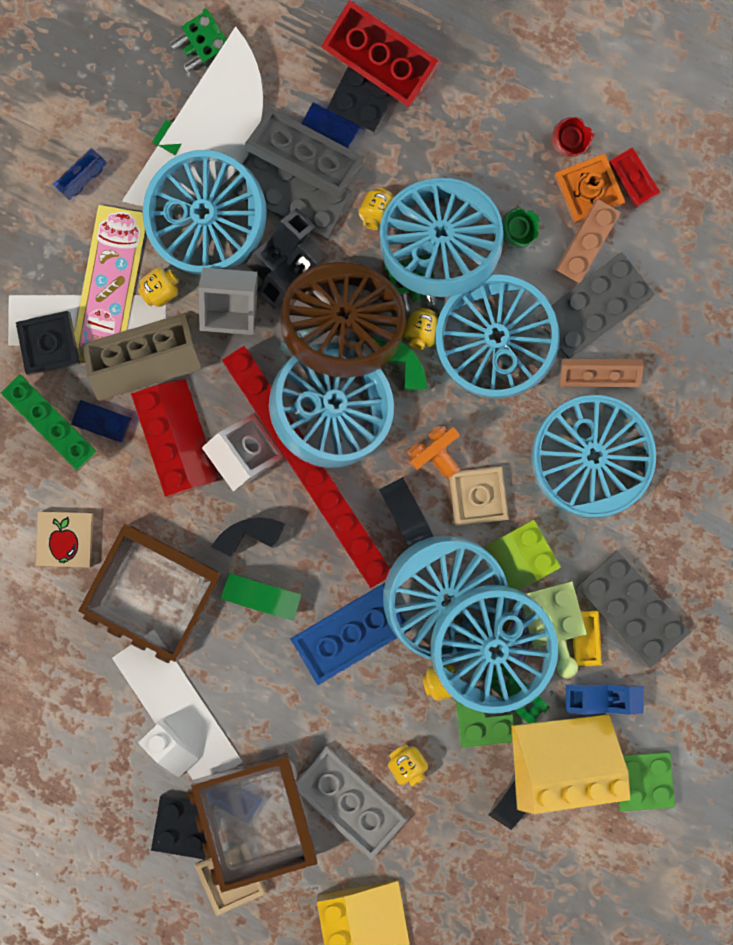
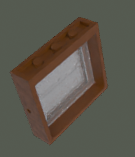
(150, 593)
(252, 822)

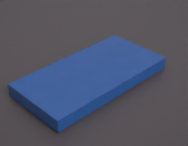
(346, 636)

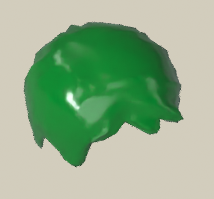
(520, 227)

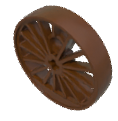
(344, 319)

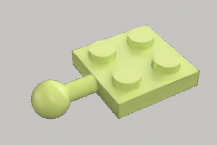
(565, 614)

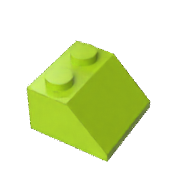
(523, 555)

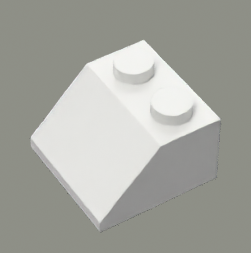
(242, 452)

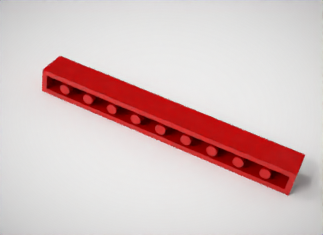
(313, 477)

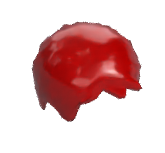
(571, 137)

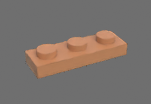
(587, 240)
(601, 372)

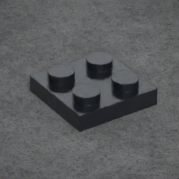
(360, 101)
(47, 343)
(177, 828)

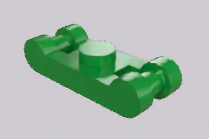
(512, 688)

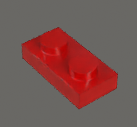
(634, 177)

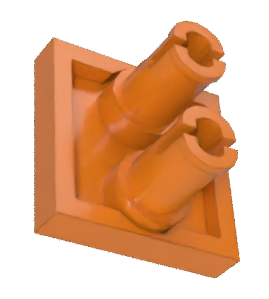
(435, 451)

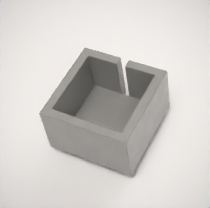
(228, 301)

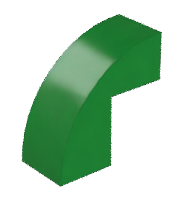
(414, 373)
(261, 596)

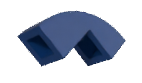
(604, 699)

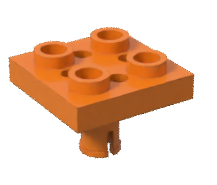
(598, 173)

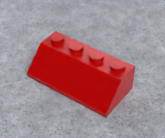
(381, 53)
(174, 437)

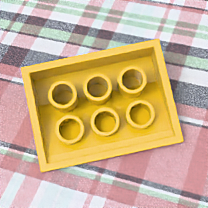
(568, 764)
(363, 916)

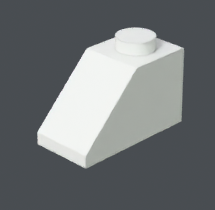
(168, 749)

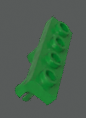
(49, 422)

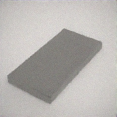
(349, 802)

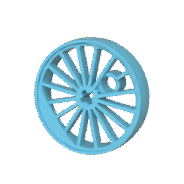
(256, 211)
(441, 236)
(492, 286)
(379, 402)
(611, 504)
(420, 556)
(466, 692)

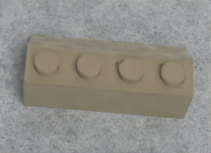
(141, 356)

